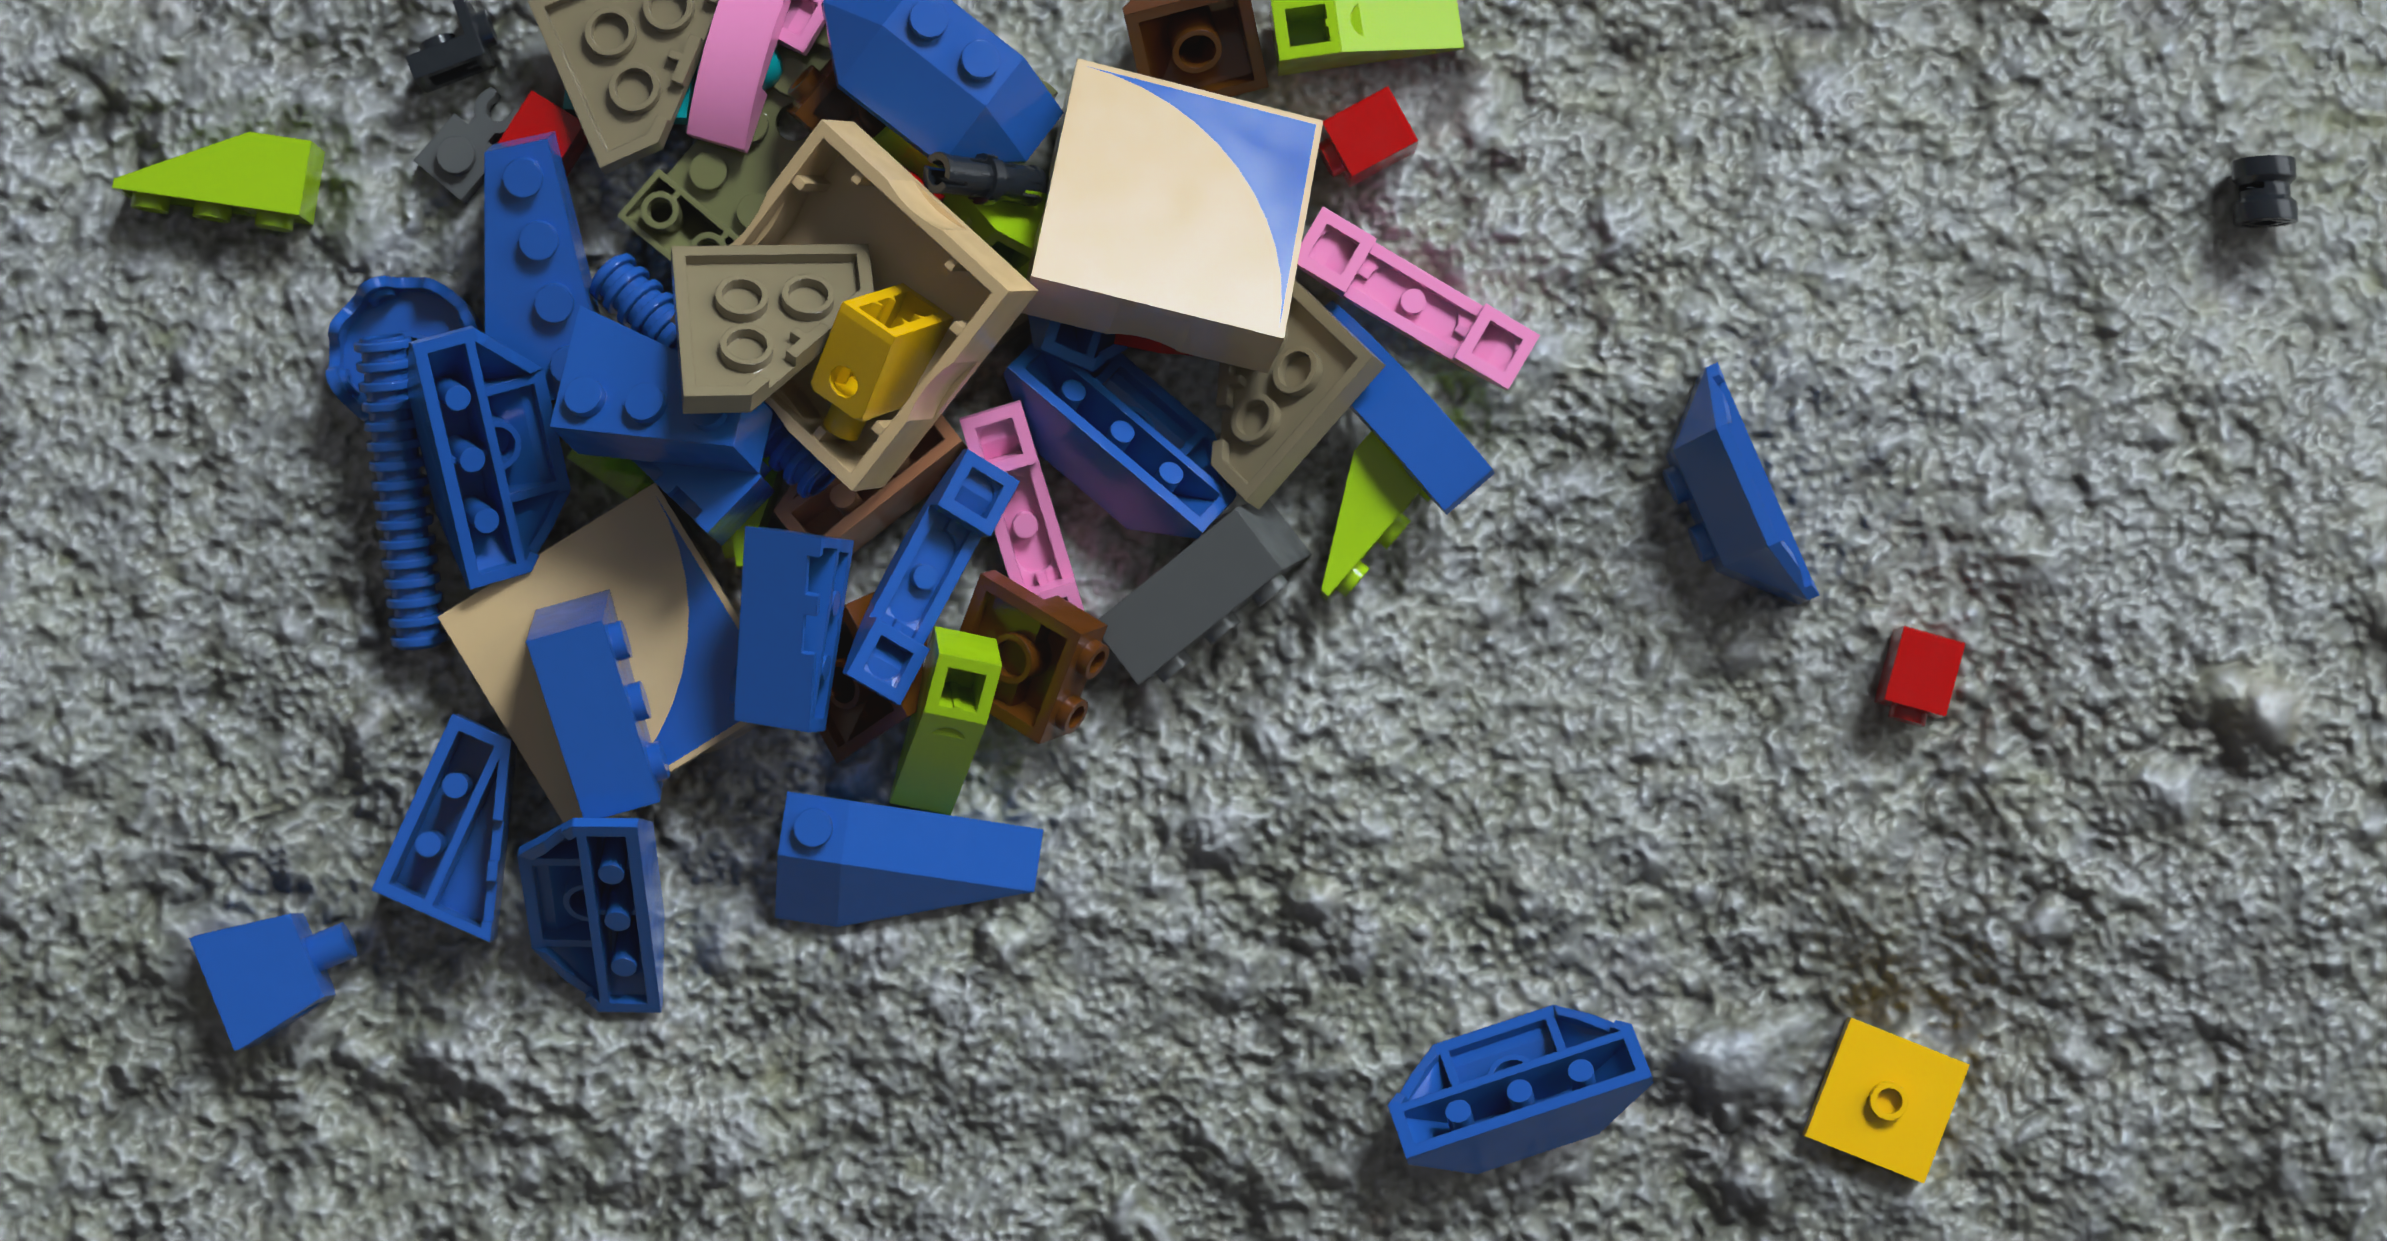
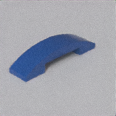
(1416, 428)
(924, 574)

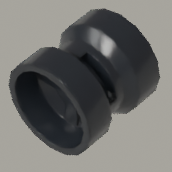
(2264, 191)

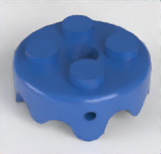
(389, 306)

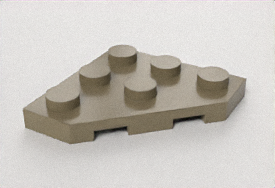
(625, 67)
(756, 316)
(1283, 414)

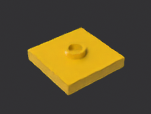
(1885, 1099)

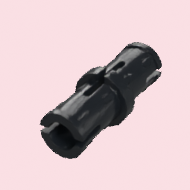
(984, 179)

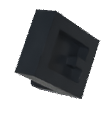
(451, 58)

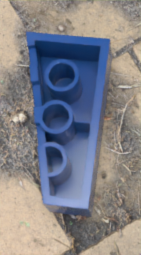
(533, 253)

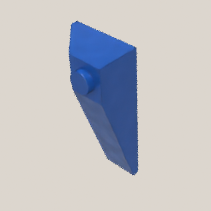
(878, 862)

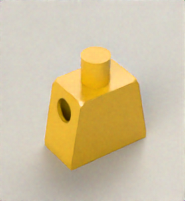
(876, 356)

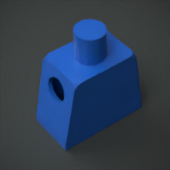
(270, 973)

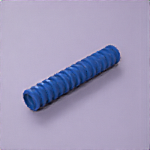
(648, 312)
(400, 494)

